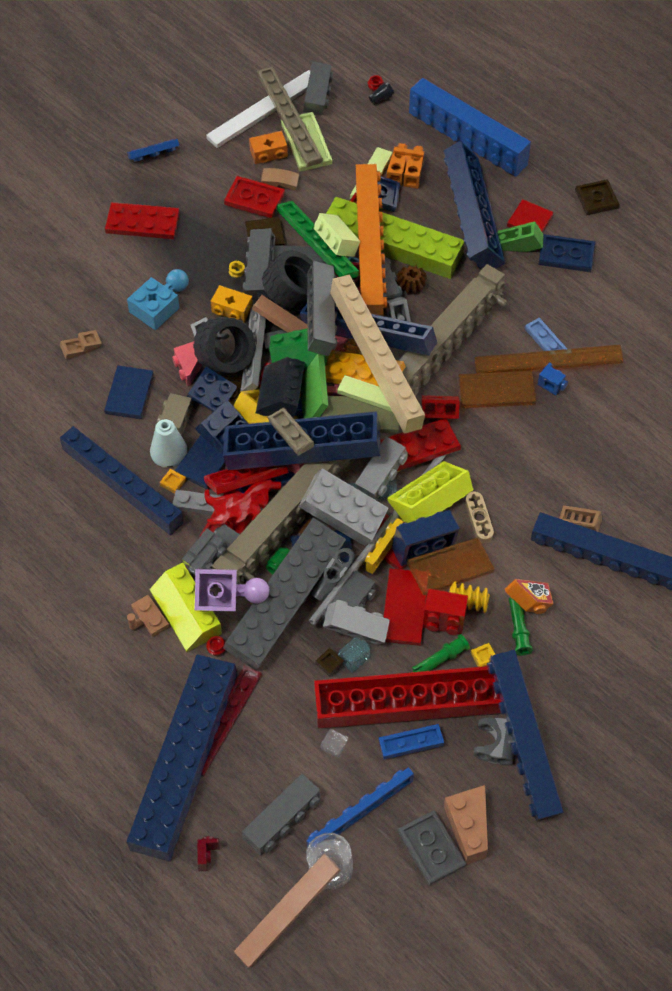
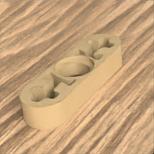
(481, 509)

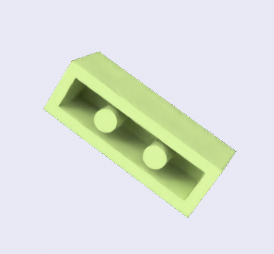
(336, 235)

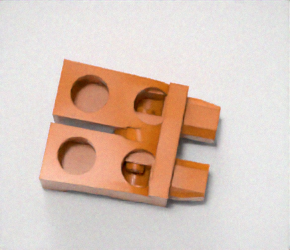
(409, 161)

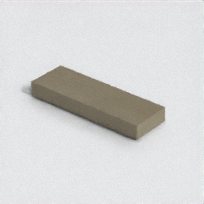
(291, 431)

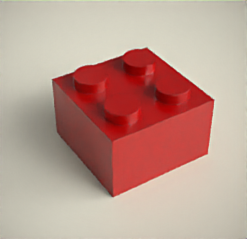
(445, 611)

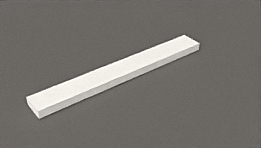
(255, 113)

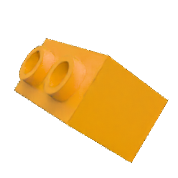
(231, 303)

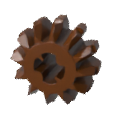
(411, 279)

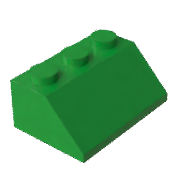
(292, 345)

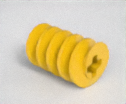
(474, 597)

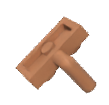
(148, 615)

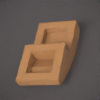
(280, 177)
(83, 344)

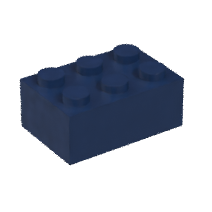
(424, 536)

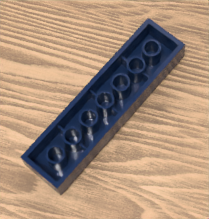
(473, 206)
(333, 438)

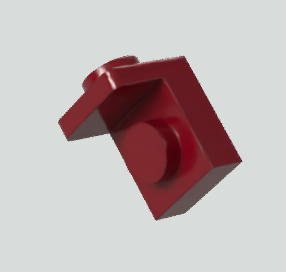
(204, 857)

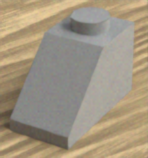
(398, 309)

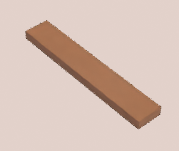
(287, 910)

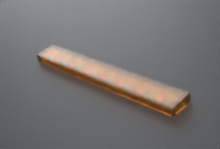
(559, 358)

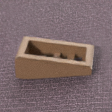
(587, 513)

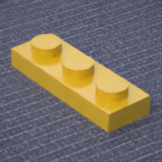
(382, 547)

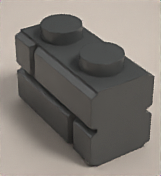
(205, 551)

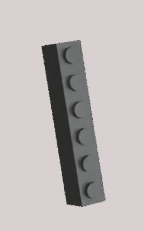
(321, 309)

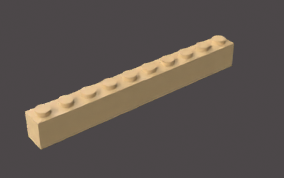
(377, 354)

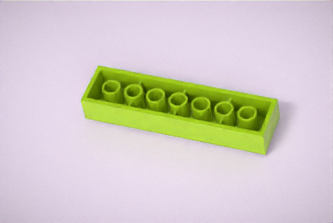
(408, 241)

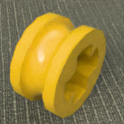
(236, 274)

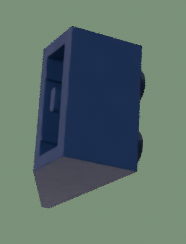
(213, 427)

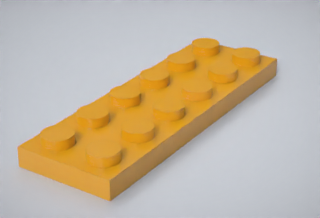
(350, 365)

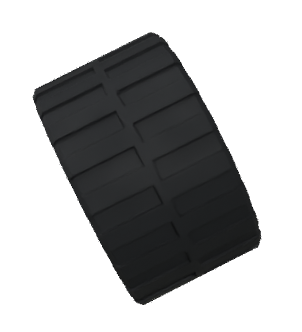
(280, 287)
(243, 349)

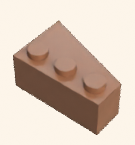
(469, 823)

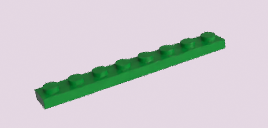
(306, 230)

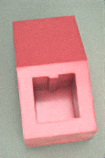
(187, 362)

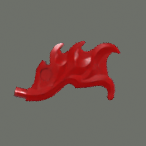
(240, 506)

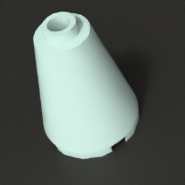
(167, 445)

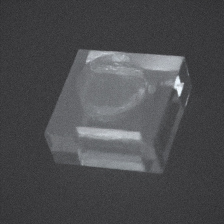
(334, 743)

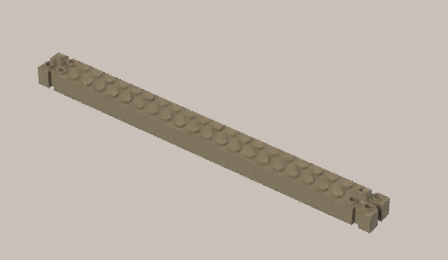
(282, 513)

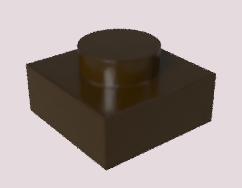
(329, 662)

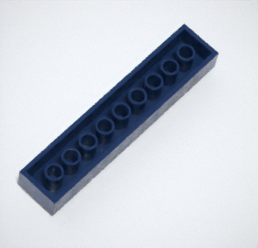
(182, 758)

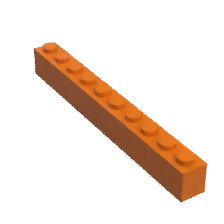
(369, 235)

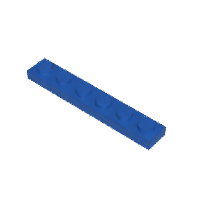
(366, 804)

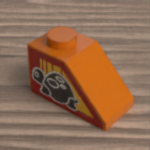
(530, 595)

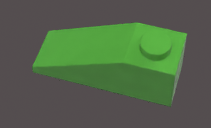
(521, 238)

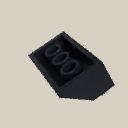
(280, 387)

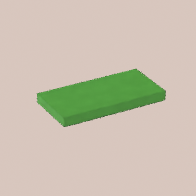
(314, 389)

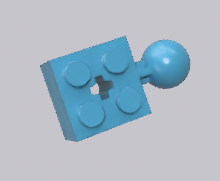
(157, 302)

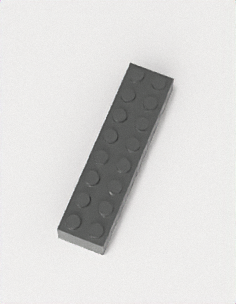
(287, 592)

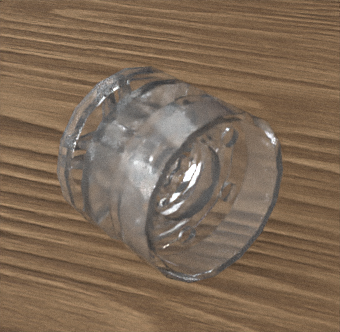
(338, 851)

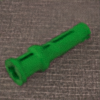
(520, 633)
(448, 652)

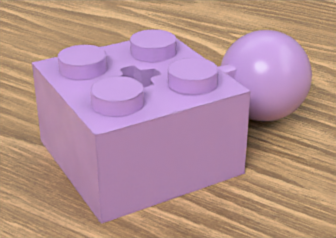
(255, 590)

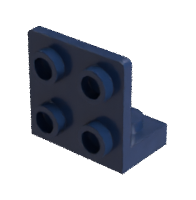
(211, 389)

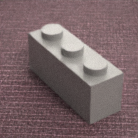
(382, 468)
(356, 622)

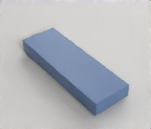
(543, 336)

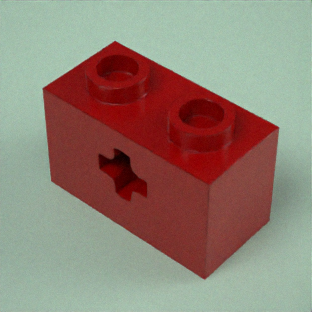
(440, 406)

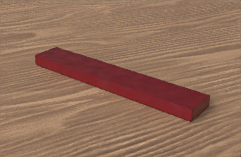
(239, 695)

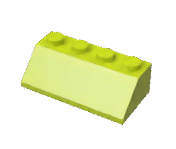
(431, 492)
(176, 599)

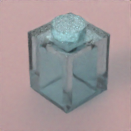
(355, 654)

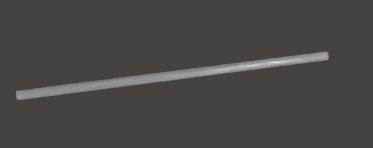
(361, 558)

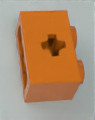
(268, 147)

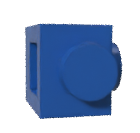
(552, 379)

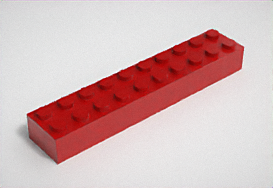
(405, 697)

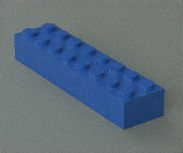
(470, 126)

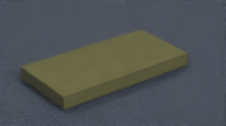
(345, 405)

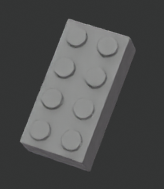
(343, 507)

